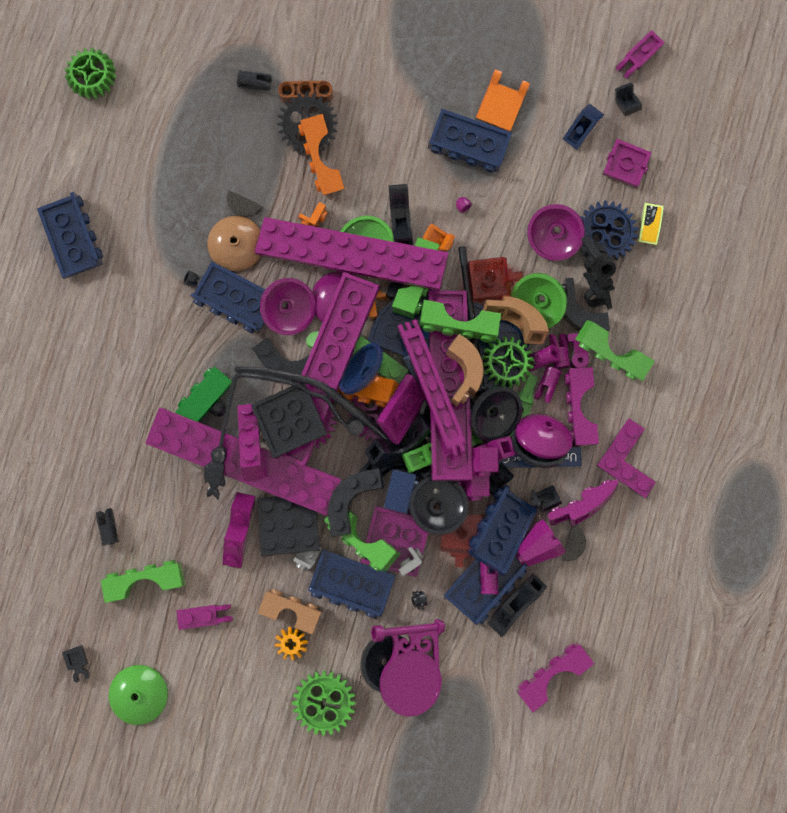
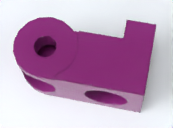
(579, 357)

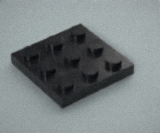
(288, 420)
(286, 527)

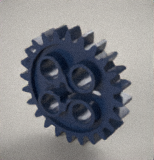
(609, 214)

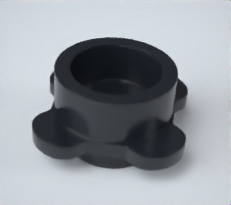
(419, 599)

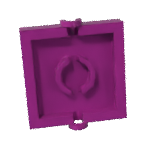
(626, 163)

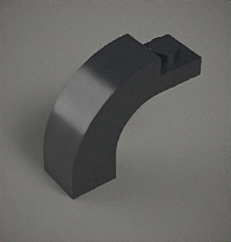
(400, 214)
(575, 315)
(385, 453)
(516, 604)

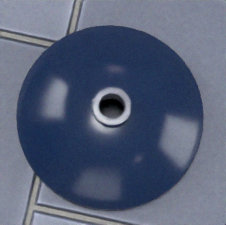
(362, 369)

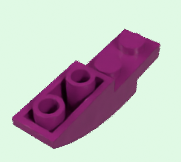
(591, 502)

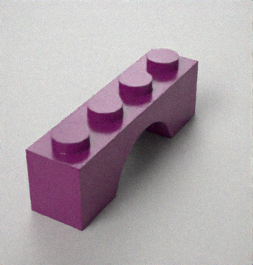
(583, 431)
(249, 444)
(535, 690)

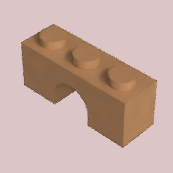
(275, 602)

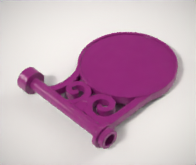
(411, 677)

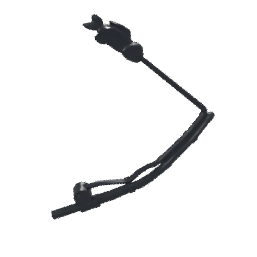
(215, 469)

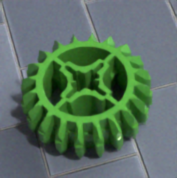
(89, 61)
(516, 363)

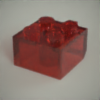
(498, 272)
(459, 547)

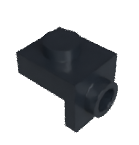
(627, 100)
(545, 499)

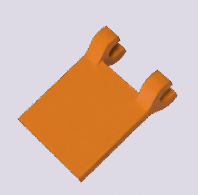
(501, 103)

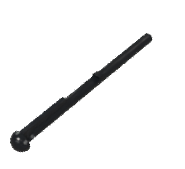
(470, 306)

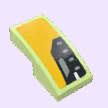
(650, 223)

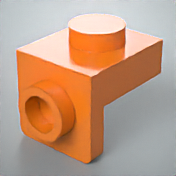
(319, 215)
(440, 237)
(373, 313)

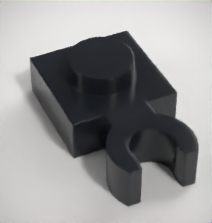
(75, 659)

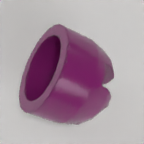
(463, 204)

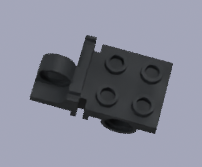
(598, 268)

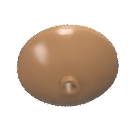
(237, 255)

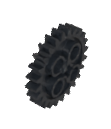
(291, 128)

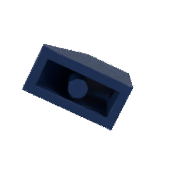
(583, 126)

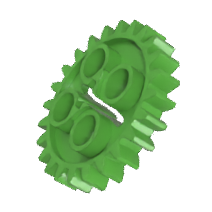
(319, 720)

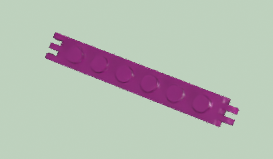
(433, 388)

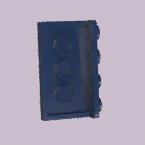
(469, 141)
(70, 236)
(230, 296)
(501, 530)
(351, 584)
(466, 590)

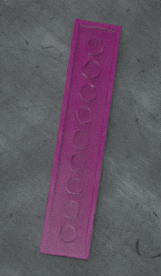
(352, 253)
(336, 344)
(444, 465)
(281, 476)

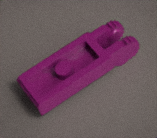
(641, 53)
(201, 616)

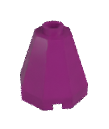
(539, 545)

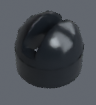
(190, 279)
(218, 409)

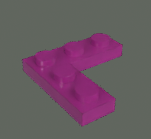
(614, 464)

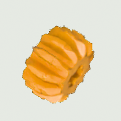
(287, 648)

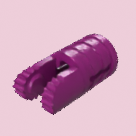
(544, 357)
(564, 361)
(548, 380)
(489, 582)

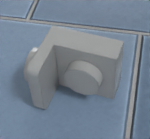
(306, 559)
(408, 564)

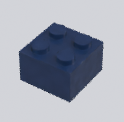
(399, 491)

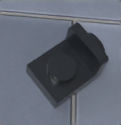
(499, 478)

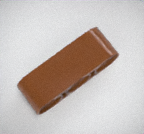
(299, 86)

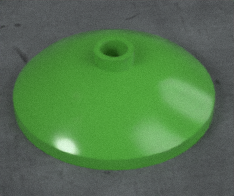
(369, 227)
(537, 284)
(148, 686)

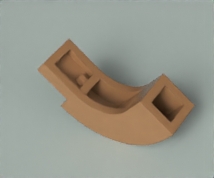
(522, 315)
(470, 361)

